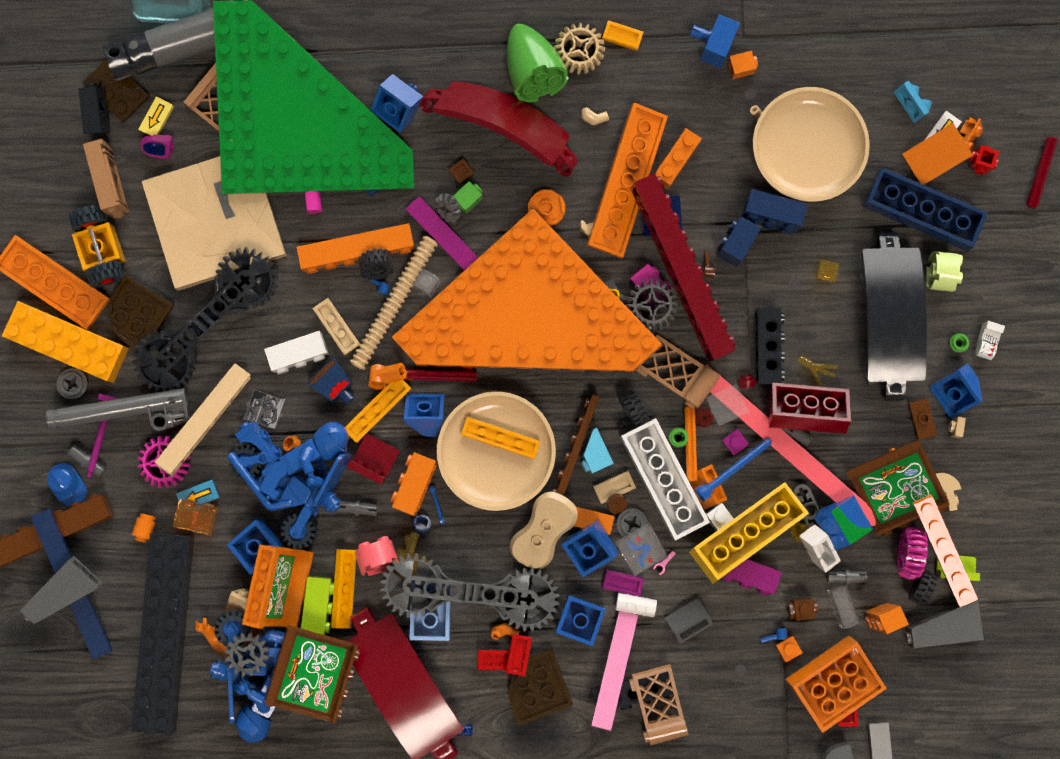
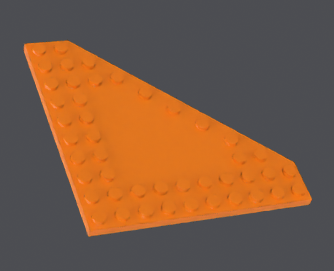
(527, 309)

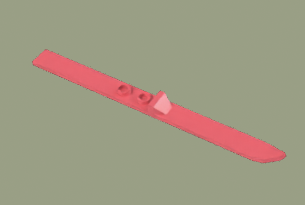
(796, 454)

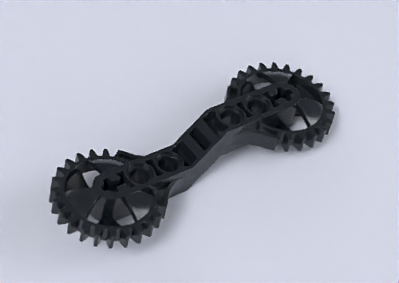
(205, 320)

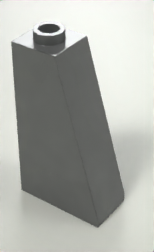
(64, 588)
(947, 627)

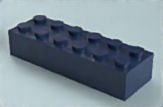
(925, 209)

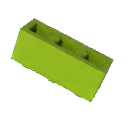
(317, 605)

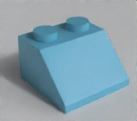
(595, 454)

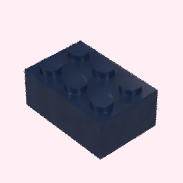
(774, 211)

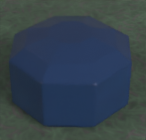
(421, 524)

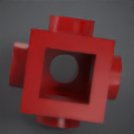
(988, 157)

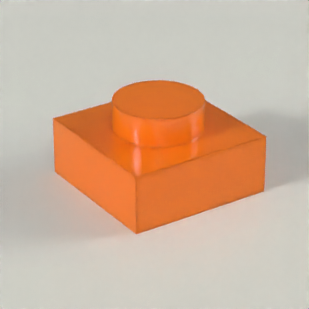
(788, 648)

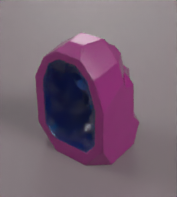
(158, 146)

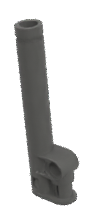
(166, 404)

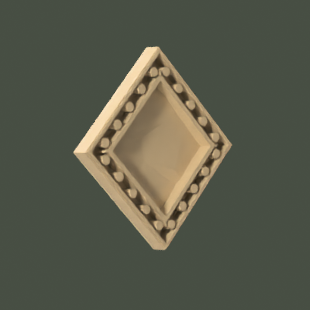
(195, 228)

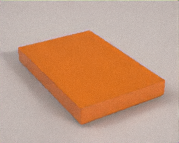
(937, 154)

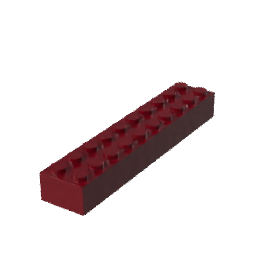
(682, 267)

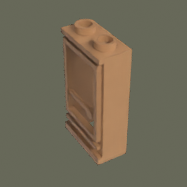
(106, 178)

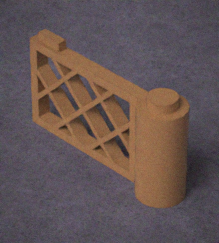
(698, 386)
(669, 726)

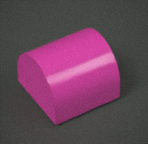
(313, 202)

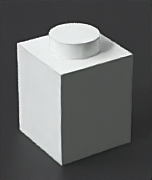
(719, 516)

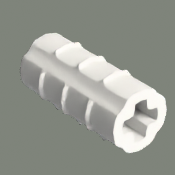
(636, 605)

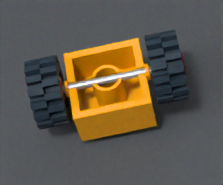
(97, 246)

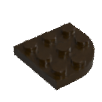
(136, 312)
(540, 690)

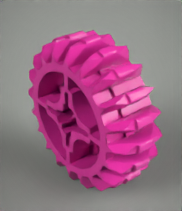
(147, 464)
(912, 553)

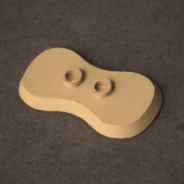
(549, 520)

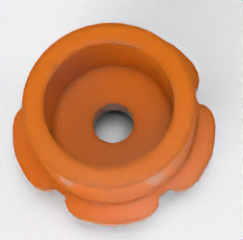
(291, 443)

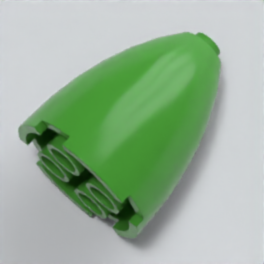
(533, 64)

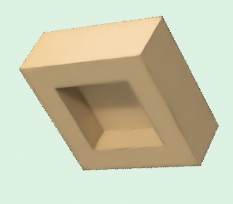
(956, 427)

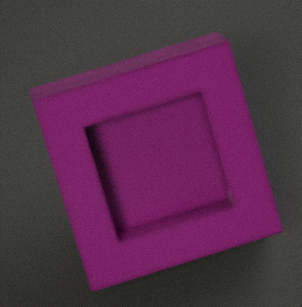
(735, 442)

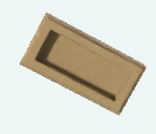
(619, 484)

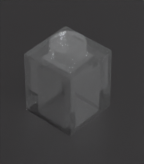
(427, 282)

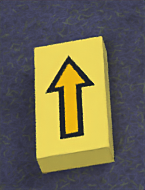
(156, 117)

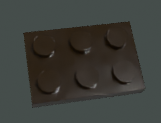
(123, 96)

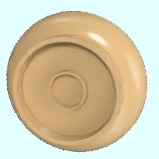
(811, 144)
(487, 474)

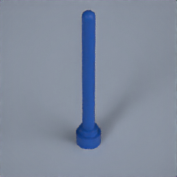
(704, 491)

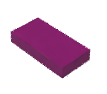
(623, 583)

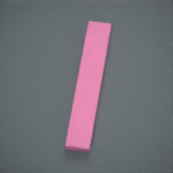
(614, 671)

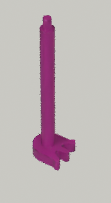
(99, 438)

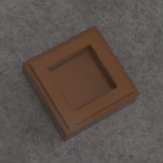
(461, 171)

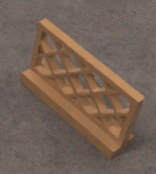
(200, 92)

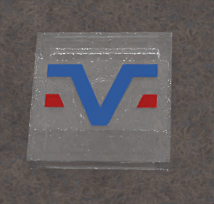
(641, 549)

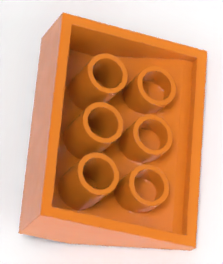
(836, 683)

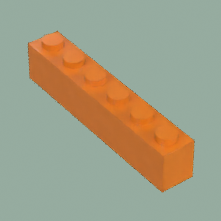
(349, 248)

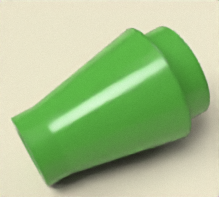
(683, 437)

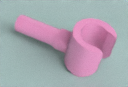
(664, 562)

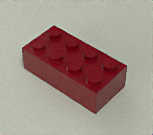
(809, 408)

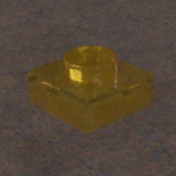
(827, 271)

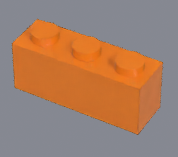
(678, 157)
(886, 618)

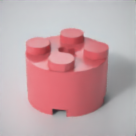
(375, 556)

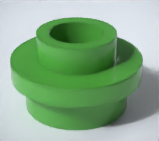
(964, 343)

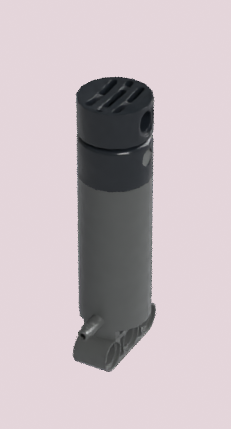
(161, 45)

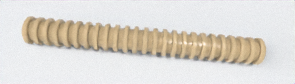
(393, 302)

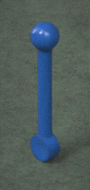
(432, 489)

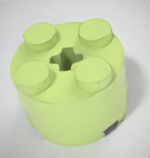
(944, 271)

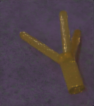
(819, 367)

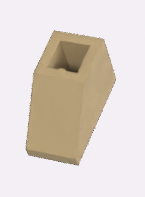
(237, 600)

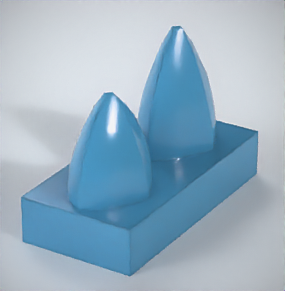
(911, 102)

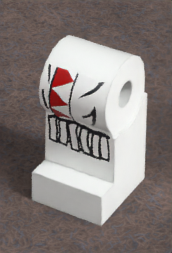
(988, 339)

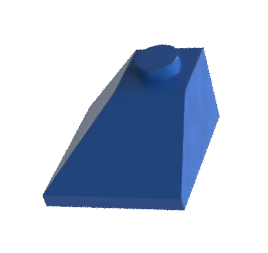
(958, 391)
(425, 413)

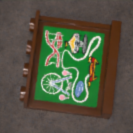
(894, 482)
(311, 674)

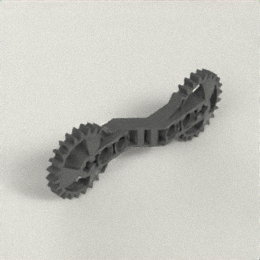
(470, 592)

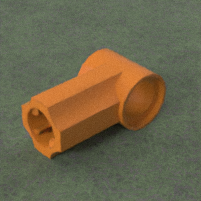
(382, 375)

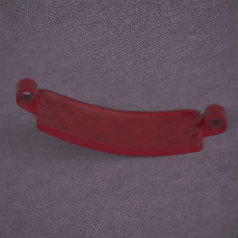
(507, 117)
(403, 687)

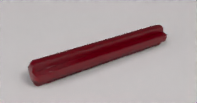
(1042, 172)
(441, 375)

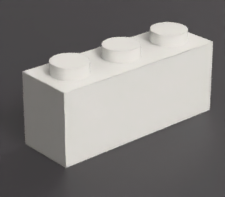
(296, 352)

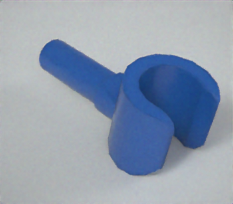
(383, 287)
(781, 633)

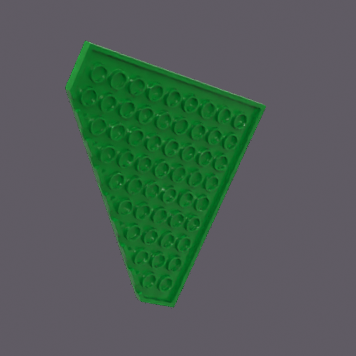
(290, 120)

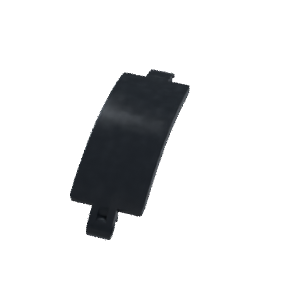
(894, 315)

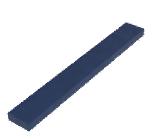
(82, 608)

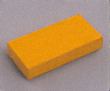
(622, 35)

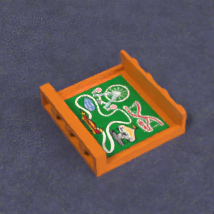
(277, 587)

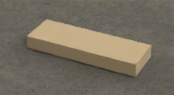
(336, 326)

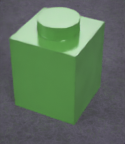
(468, 196)

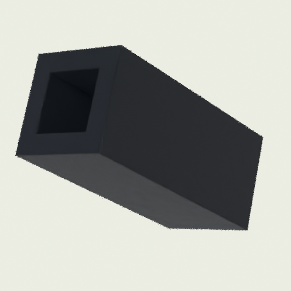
(94, 109)

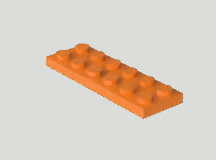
(52, 282)

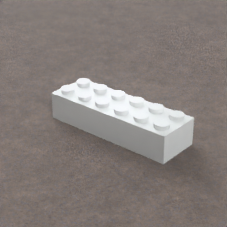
(664, 479)

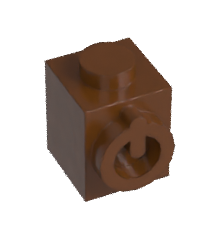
(802, 609)

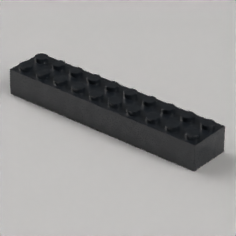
(162, 633)

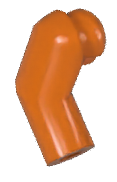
(502, 630)

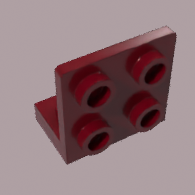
(374, 459)

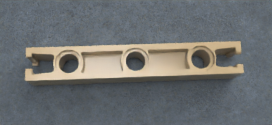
(203, 420)

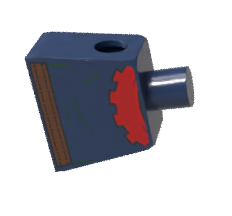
(332, 382)

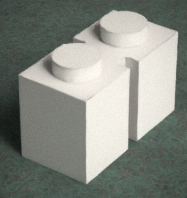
(820, 548)

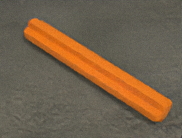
(691, 458)

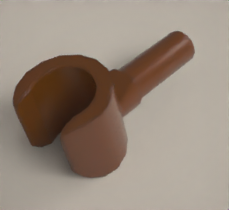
(708, 271)

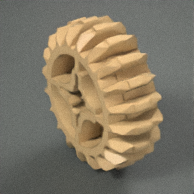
(591, 38)

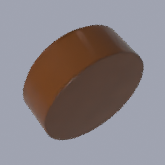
(616, 503)

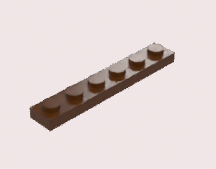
(577, 441)

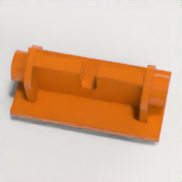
(971, 131)

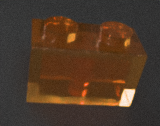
(195, 516)

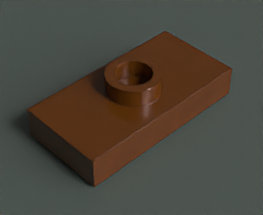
(922, 419)

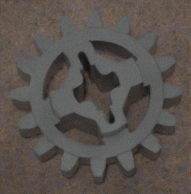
(239, 649)

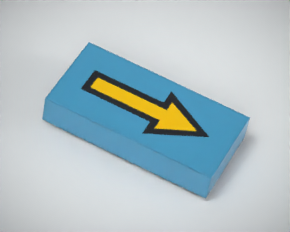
(201, 493)

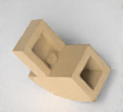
(949, 484)

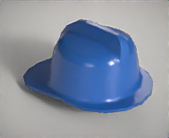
(66, 484)

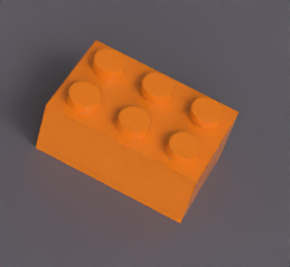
(414, 484)

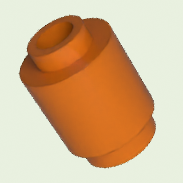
(143, 527)

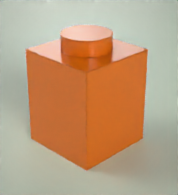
(742, 64)

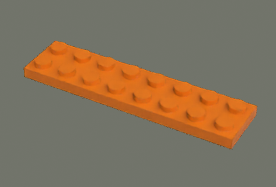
(631, 163)

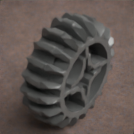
(660, 304)

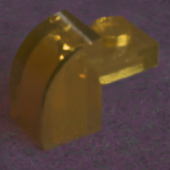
(410, 542)

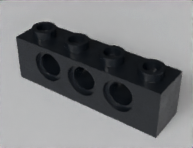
(774, 316)
(626, 702)

